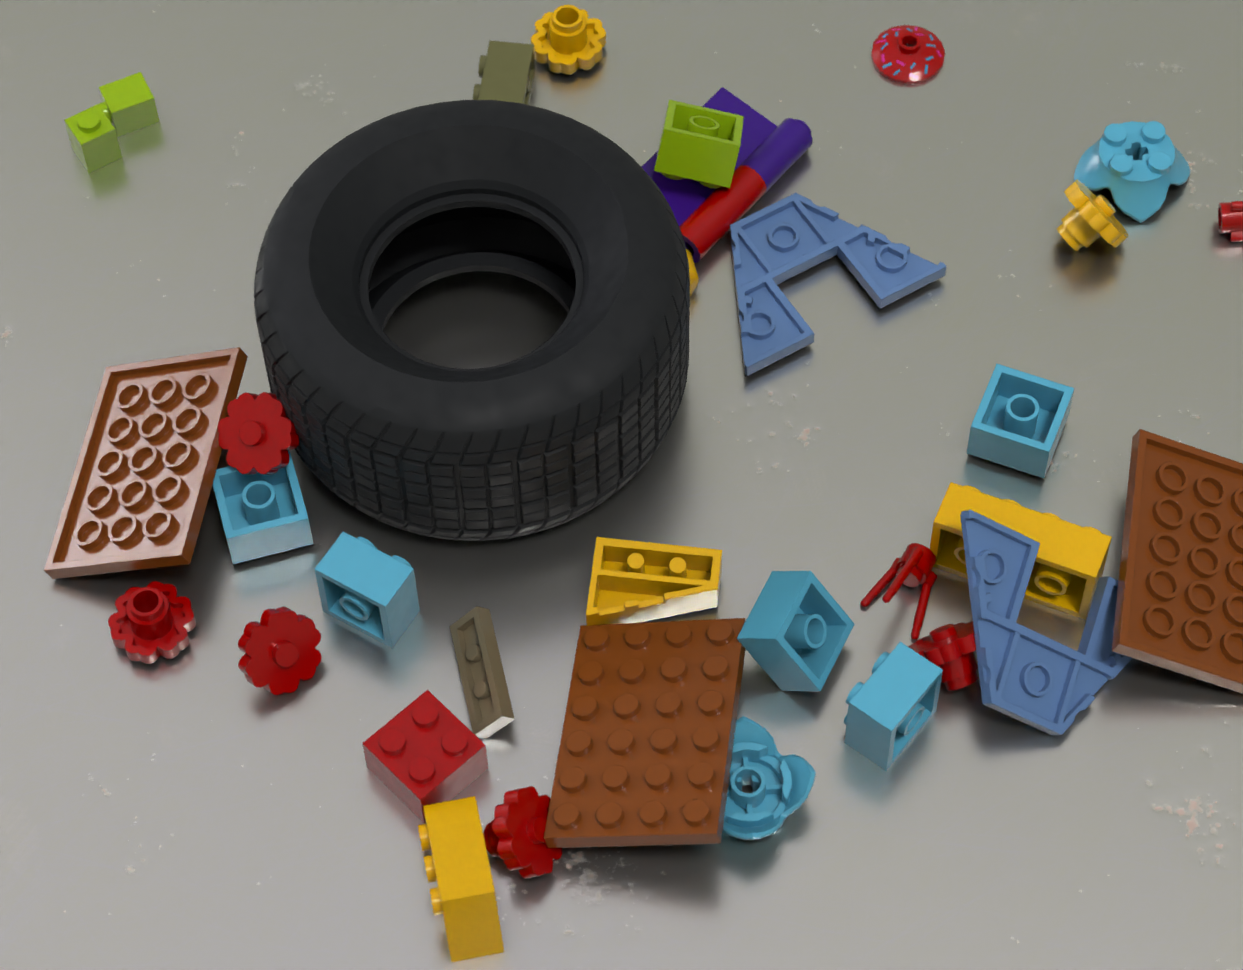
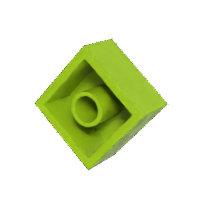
(699, 144)

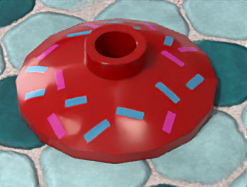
(908, 54)

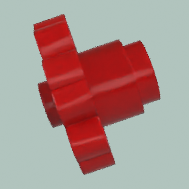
(257, 434)
(152, 622)
(279, 650)
(952, 650)
(519, 833)

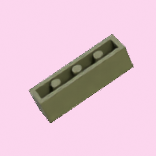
(506, 72)

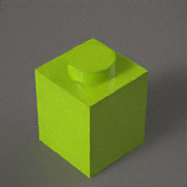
(129, 104)
(93, 138)

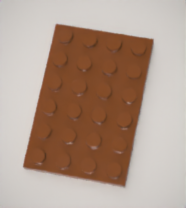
(146, 465)
(1182, 562)
(647, 735)

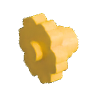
(568, 40)
(1089, 219)

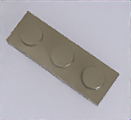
(481, 672)

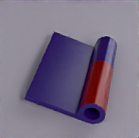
(762, 160)

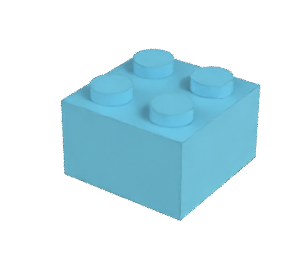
(1020, 420)
(261, 512)
(367, 589)
(796, 631)
(892, 705)

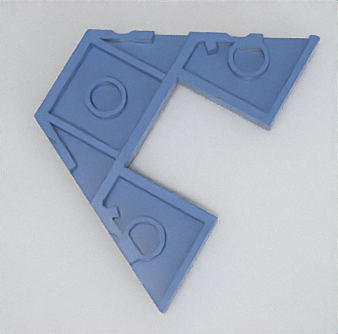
(792, 239)
(1017, 667)

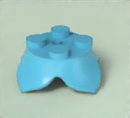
(1135, 165)
(777, 783)

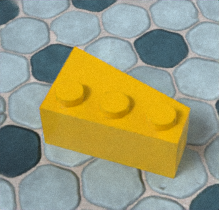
(650, 581)
(463, 878)

